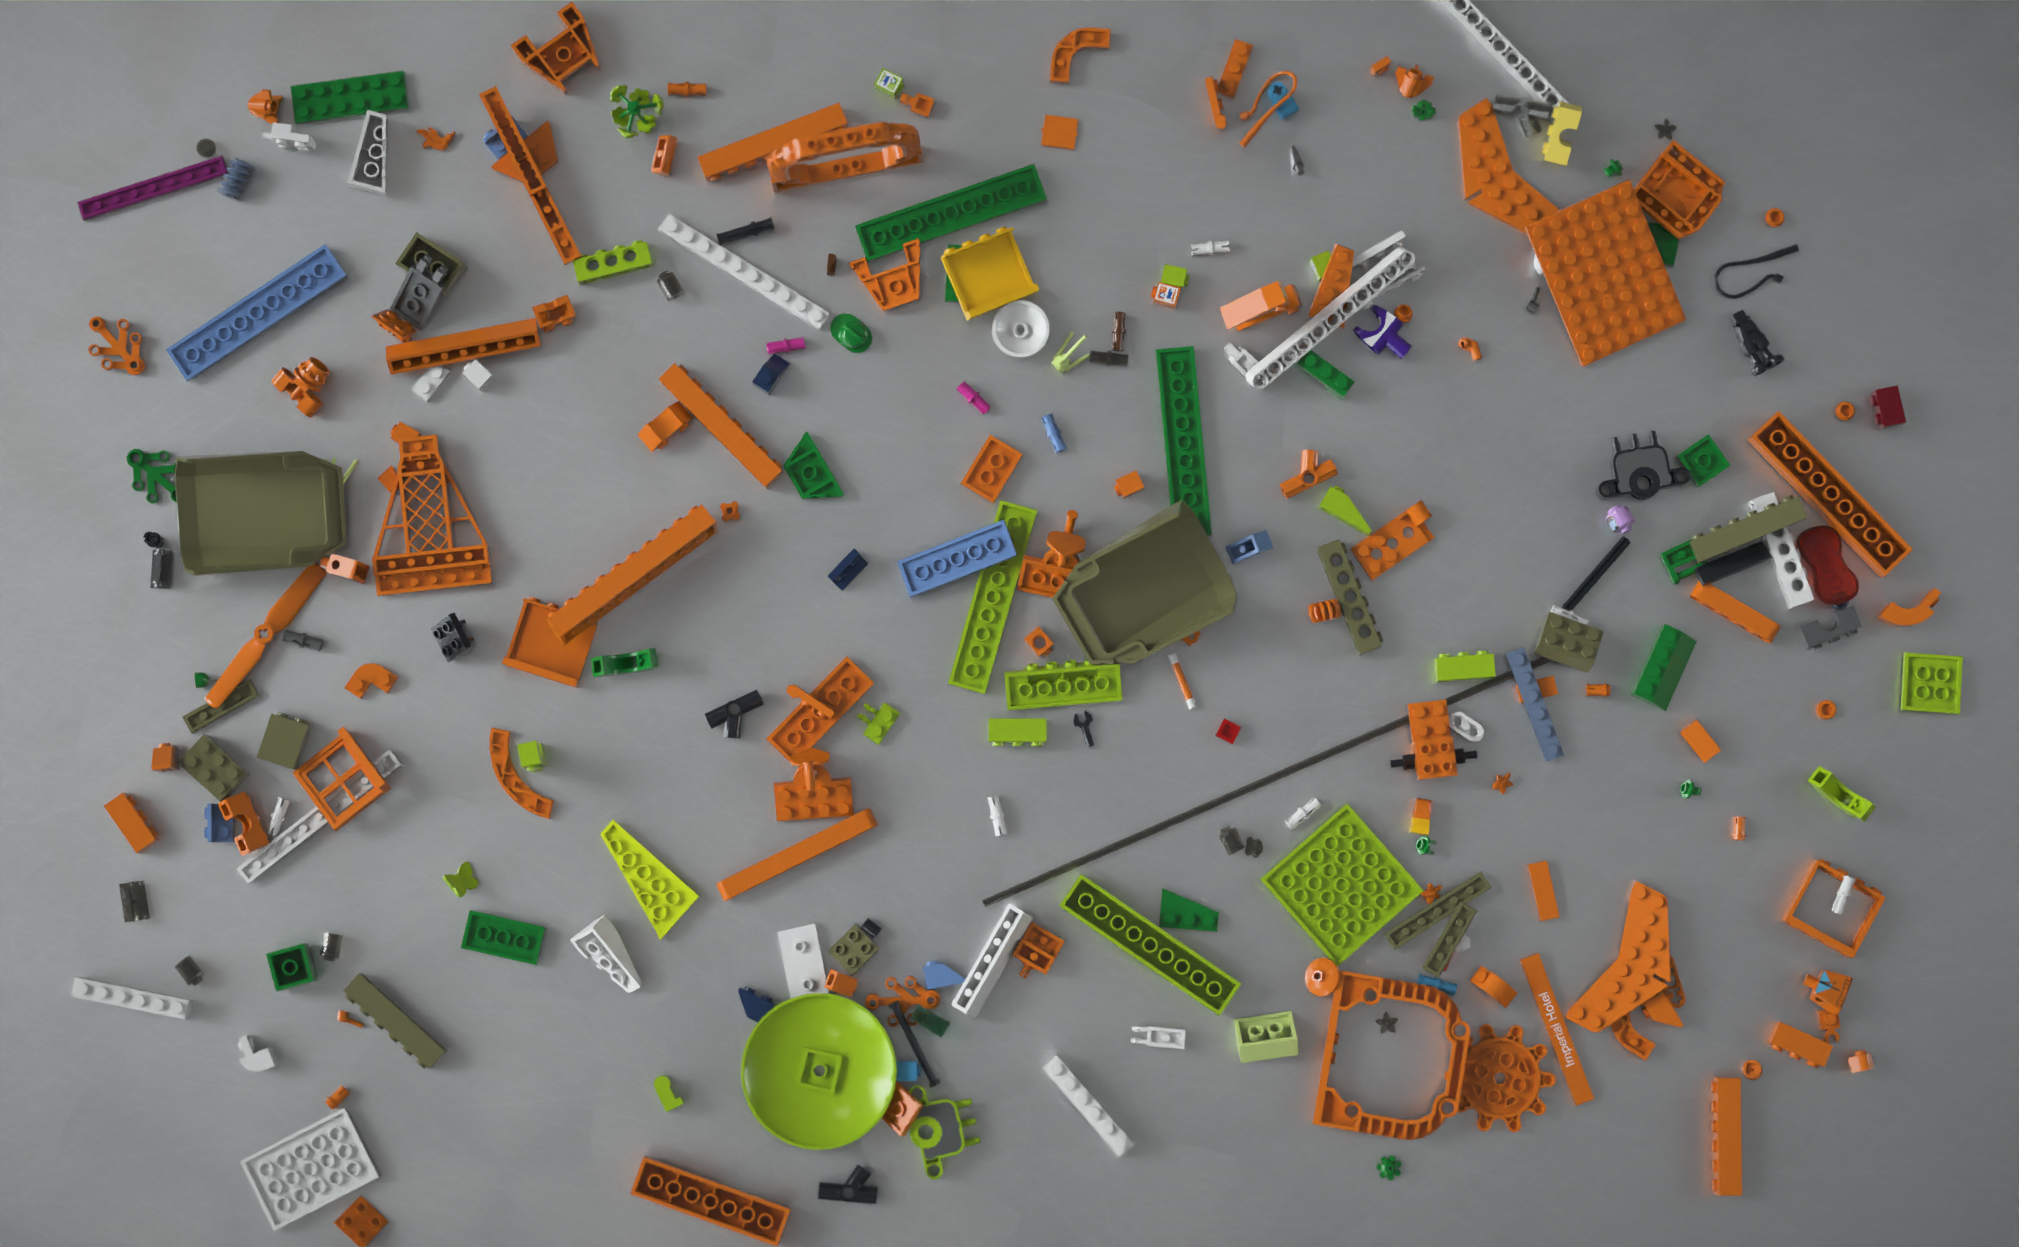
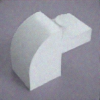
(255, 1060)

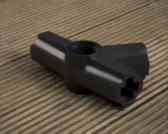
(732, 722)
(855, 1181)

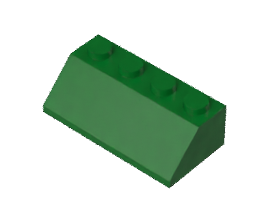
(1663, 667)

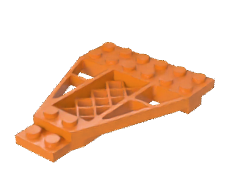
(431, 568)

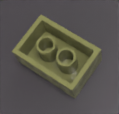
(421, 246)
(1568, 642)
(214, 768)

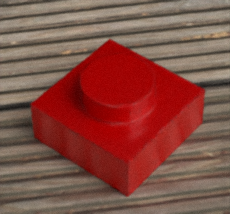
(1228, 731)

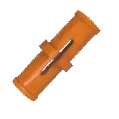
(686, 89)

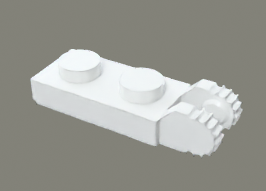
(1161, 1037)

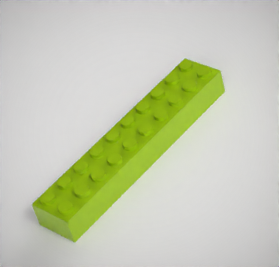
(1150, 945)

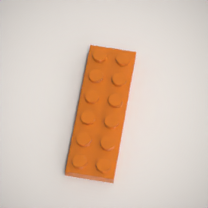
(804, 726)

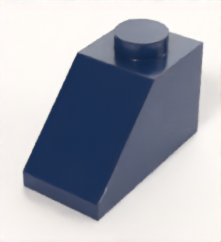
(770, 374)

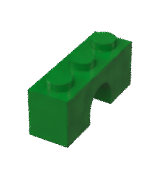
(1331, 377)

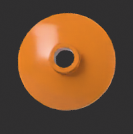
(1328, 979)

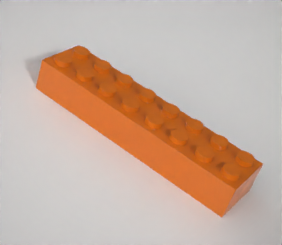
(710, 1200)

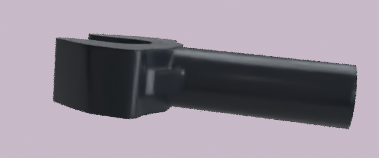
(1085, 728)

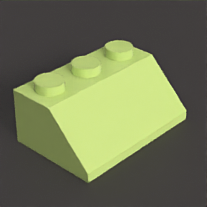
(1266, 1037)

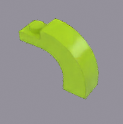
(1840, 795)

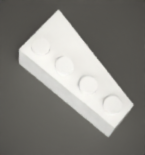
(369, 164)

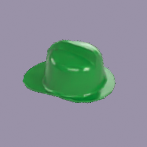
(851, 333)

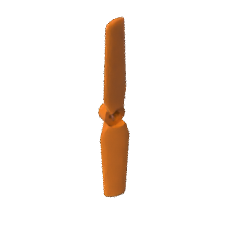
(277, 620)

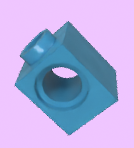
(908, 1070)

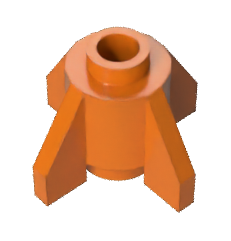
(1412, 82)
(265, 105)

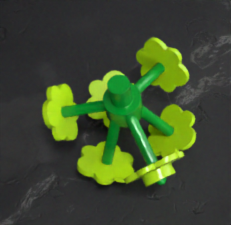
(639, 101)

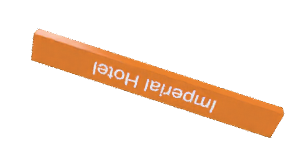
(1556, 1029)

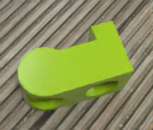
(666, 1094)

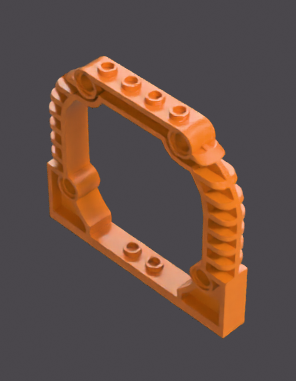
(902, 152)
(1332, 1109)

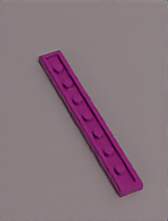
(152, 188)

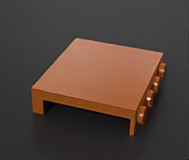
(540, 652)

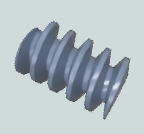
(235, 178)

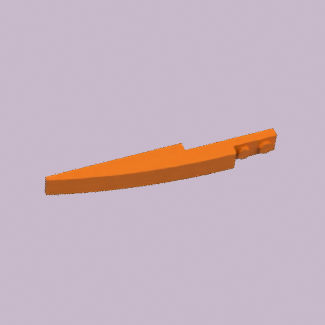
(530, 175)

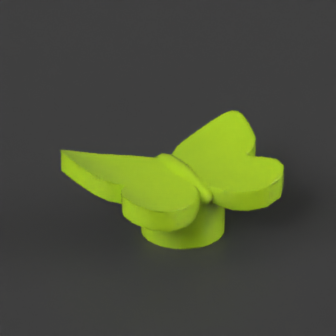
(461, 880)

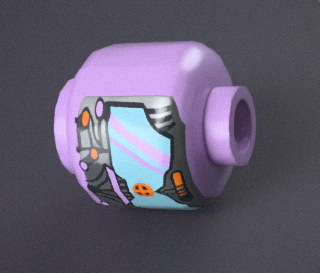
(1620, 519)

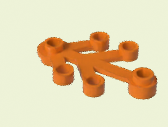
(118, 348)
(906, 999)

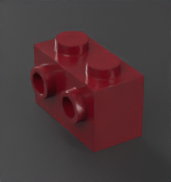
(1887, 407)

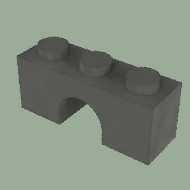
(1844, 622)

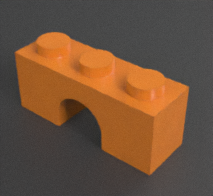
(240, 808)

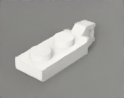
(1241, 360)

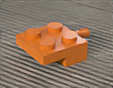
(1037, 949)

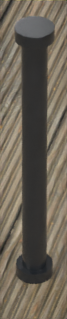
(914, 1043)

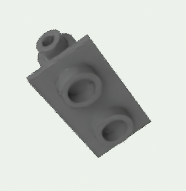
(161, 569)

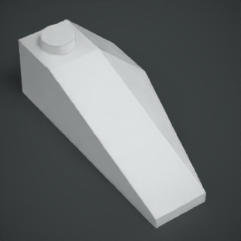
(604, 946)

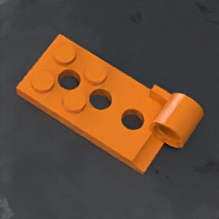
(1411, 518)

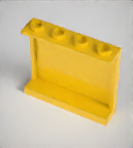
(988, 273)

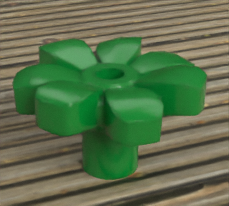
(1423, 110)
(1386, 1163)

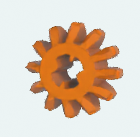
(1324, 610)

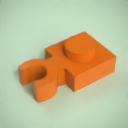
(1828, 1023)

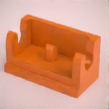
(1700, 741)

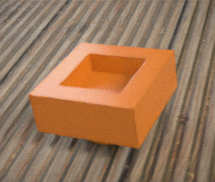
(1381, 66)

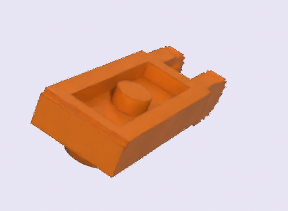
(1216, 103)
(810, 701)

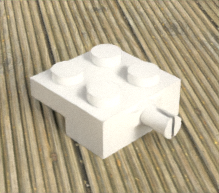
(287, 137)

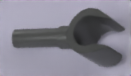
(1532, 306)

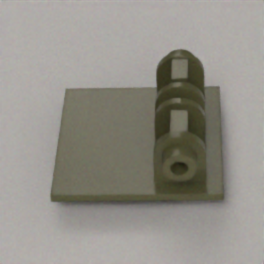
(853, 950)

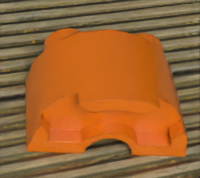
(554, 314)

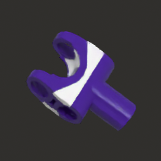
(1385, 335)

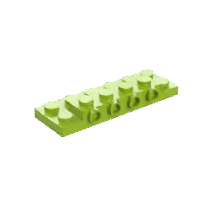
(1062, 684)

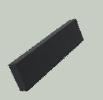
(1732, 563)

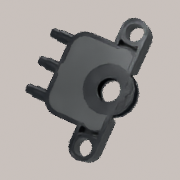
(1645, 462)

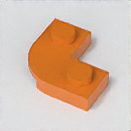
(368, 675)

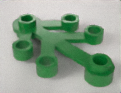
(153, 473)

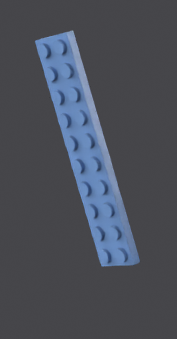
(256, 313)

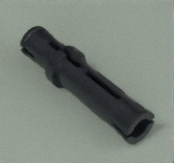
(745, 231)

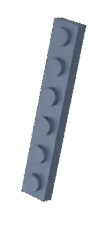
(1534, 704)

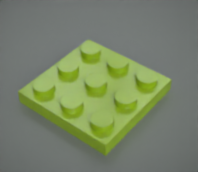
(1931, 683)

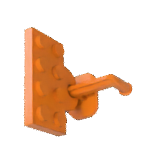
(1048, 574)
(811, 793)

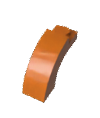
(1902, 617)

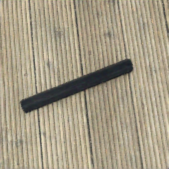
(1596, 574)

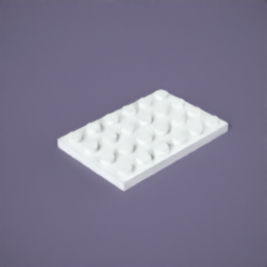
(309, 1169)

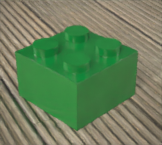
(291, 967)

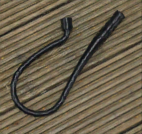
(1778, 254)

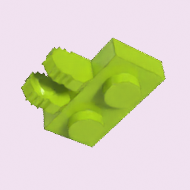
(881, 722)

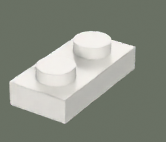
(431, 381)

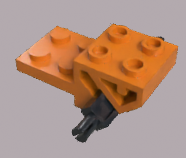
(1432, 742)

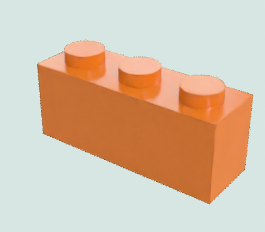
(132, 822)
(1799, 1045)

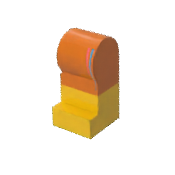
(1421, 816)

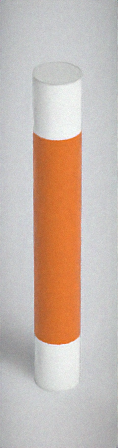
(1182, 681)

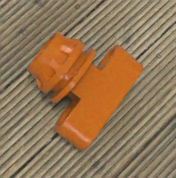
(307, 377)

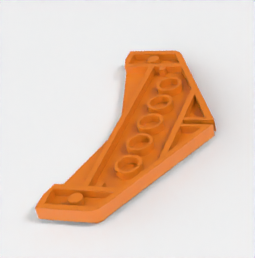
(1489, 170)
(1630, 978)

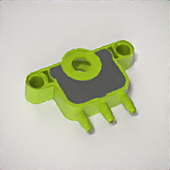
(947, 1130)

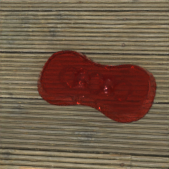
(1832, 577)

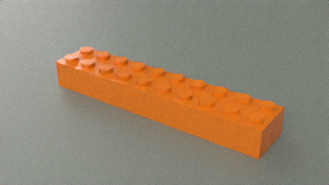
(1829, 494)
(632, 574)

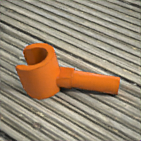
(343, 1017)

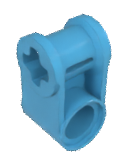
(1288, 107)

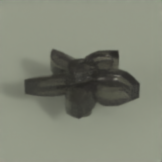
(1665, 129)
(1387, 1023)

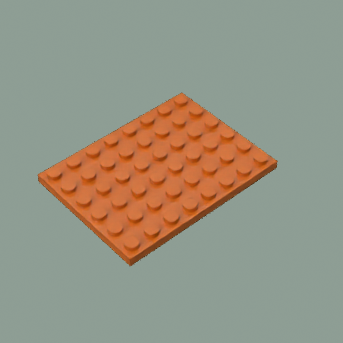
(1605, 272)

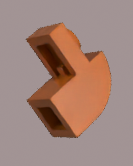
(1493, 986)

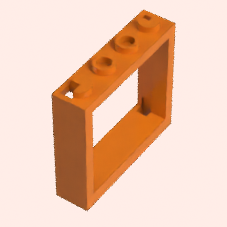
(1838, 874)

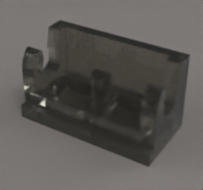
(134, 901)

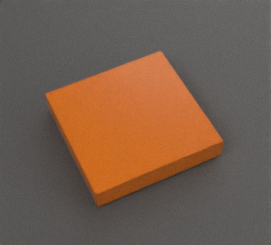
(902, 1110)

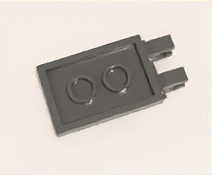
(419, 293)

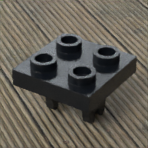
(451, 637)

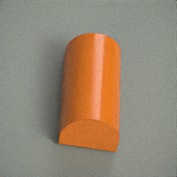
(664, 155)

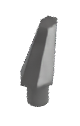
(1297, 163)

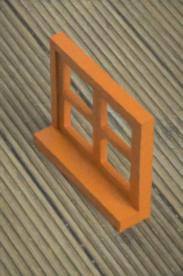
(363, 763)

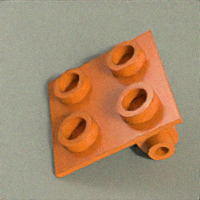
(389, 321)
(361, 1222)

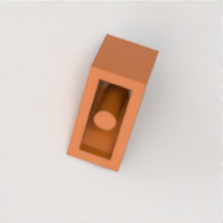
(165, 758)
(1661, 1011)

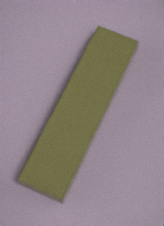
(206, 714)
(1449, 939)

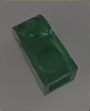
(930, 1020)

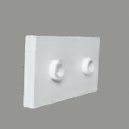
(802, 960)

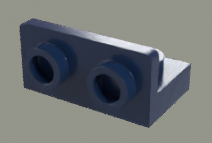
(848, 569)

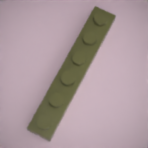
(1437, 910)

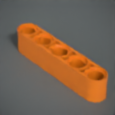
(1735, 612)

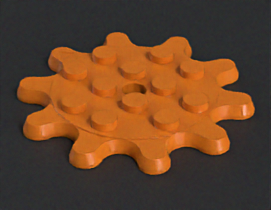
(1521, 1081)

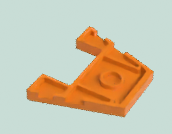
(895, 285)

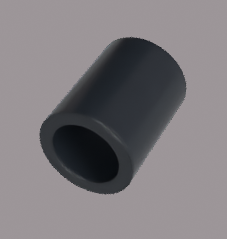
(871, 928)

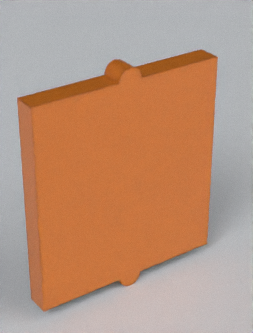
(1059, 132)

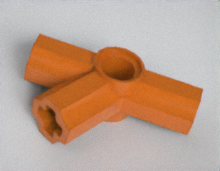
(1309, 467)

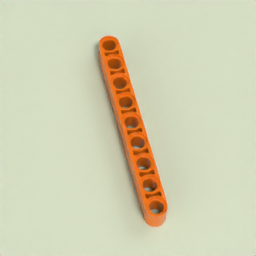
(797, 854)

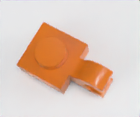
(920, 103)

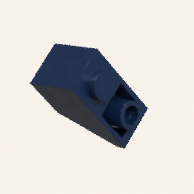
(755, 1006)

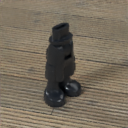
(1754, 341)

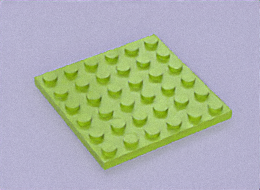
(1341, 885)

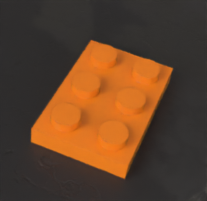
(991, 469)

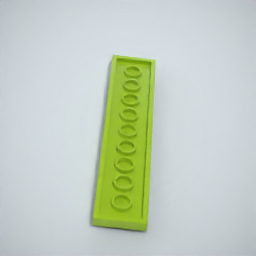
(991, 605)

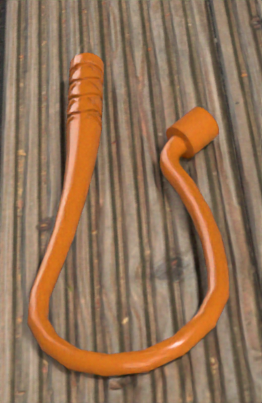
(1245, 115)

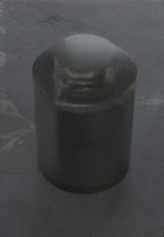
(670, 285)
(1231, 840)
(330, 946)
(190, 971)

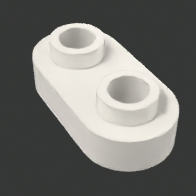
(1465, 726)

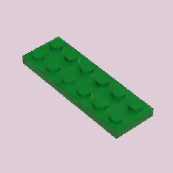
(349, 97)

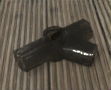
(1527, 119)

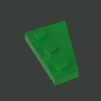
(1185, 914)

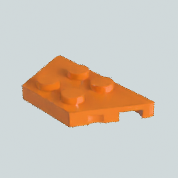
(541, 148)

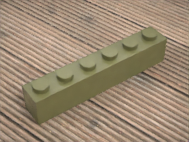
(1748, 529)
(395, 1021)

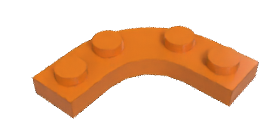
(1072, 43)
(1631, 1039)

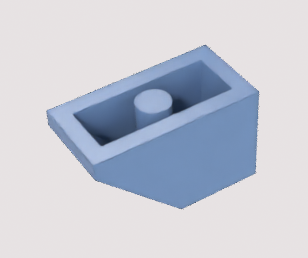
(1249, 546)
(940, 975)

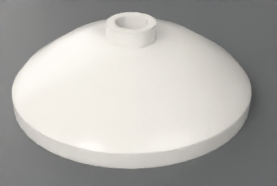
(1025, 316)

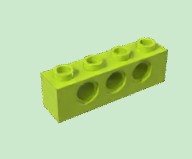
(642, 261)

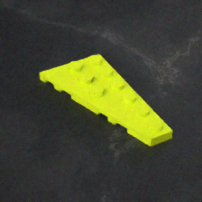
(654, 885)

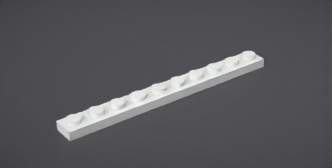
(744, 272)
(313, 821)

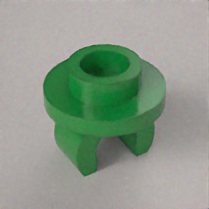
(1615, 167)
(1688, 789)
(1423, 845)

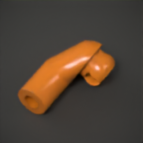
(1471, 346)

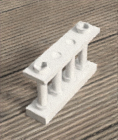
(1379, 251)

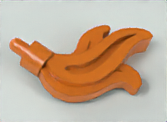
(434, 140)

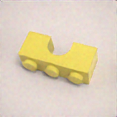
(1565, 116)

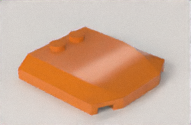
(1679, 191)

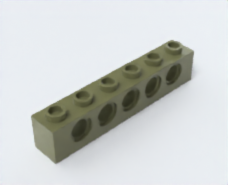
(1361, 643)

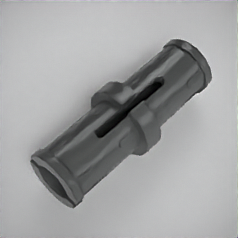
(302, 640)

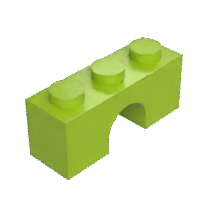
(532, 756)

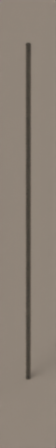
(1244, 790)

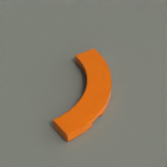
(509, 778)

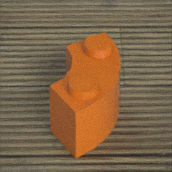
(665, 426)

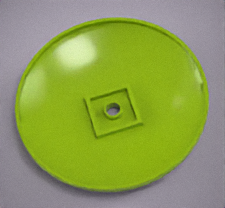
(781, 1076)

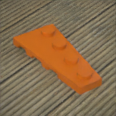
(1334, 280)

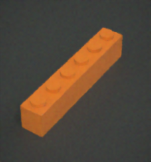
(1727, 1136)

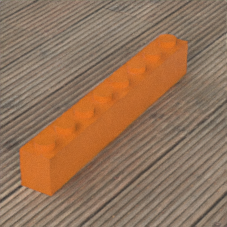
(759, 146)
(463, 346)
(721, 426)

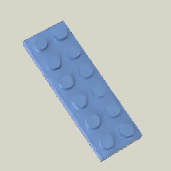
(957, 558)

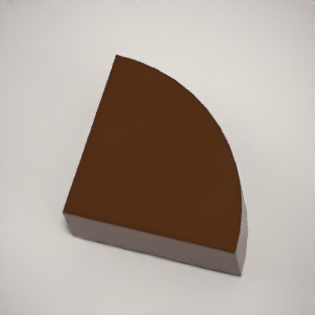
(831, 266)

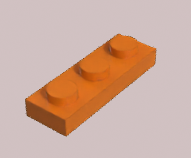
(1234, 68)

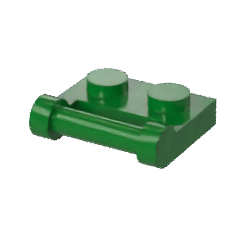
(1676, 557)

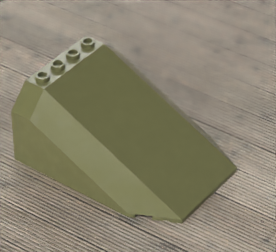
(257, 511)
(1146, 589)

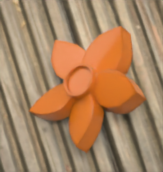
(1502, 783)
(1431, 893)

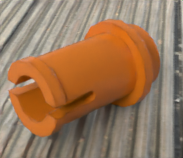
(1598, 690)
(1739, 828)
(336, 1098)

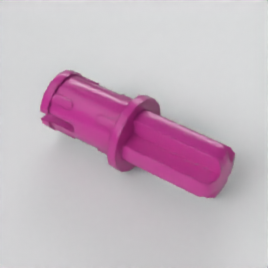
(785, 345)
(973, 398)

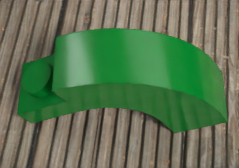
(624, 663)

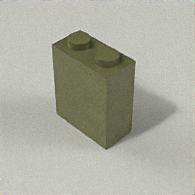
(284, 740)

